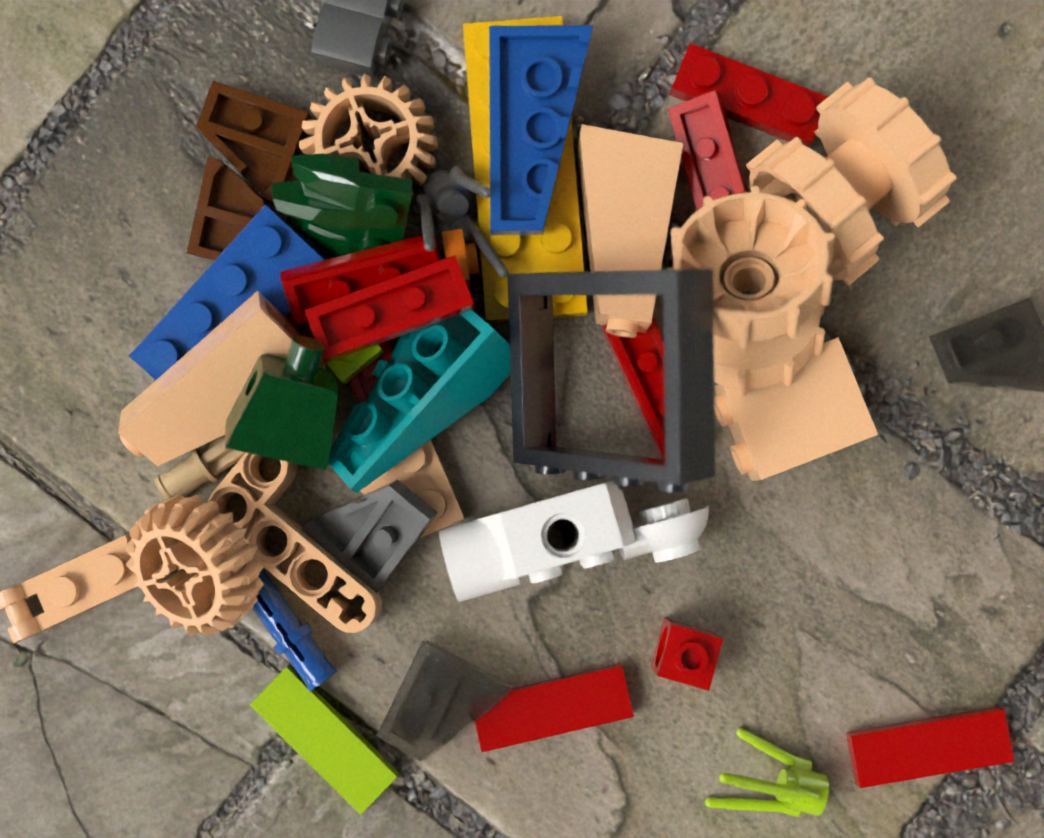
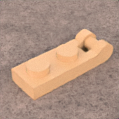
(69, 589)

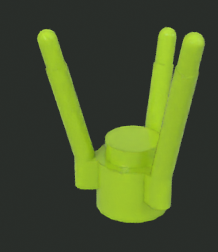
(794, 790)

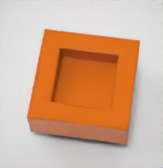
(465, 253)

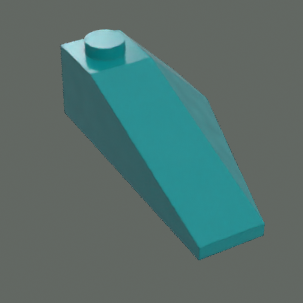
(420, 392)

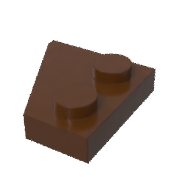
(253, 134)
(222, 210)

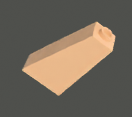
(627, 214)
(199, 391)

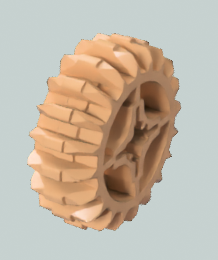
(386, 135)
(194, 565)

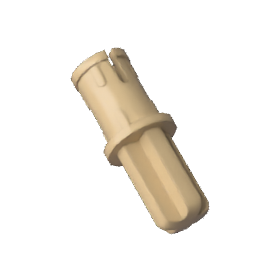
(197, 469)

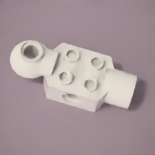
(511, 544)

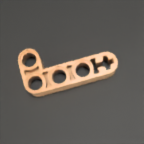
(300, 548)

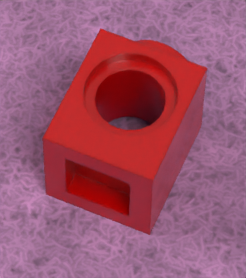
(686, 654)

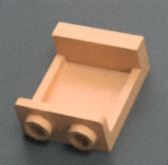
(798, 422)

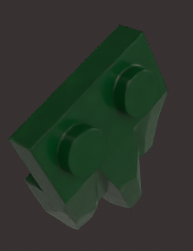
(342, 206)

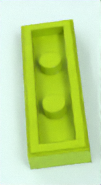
(324, 739)

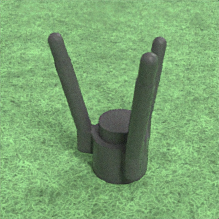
(449, 200)

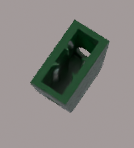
(286, 407)

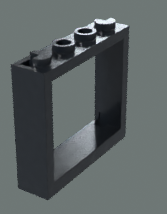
(687, 375)

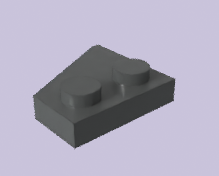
(373, 531)

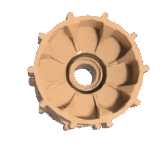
(875, 160)
(767, 249)

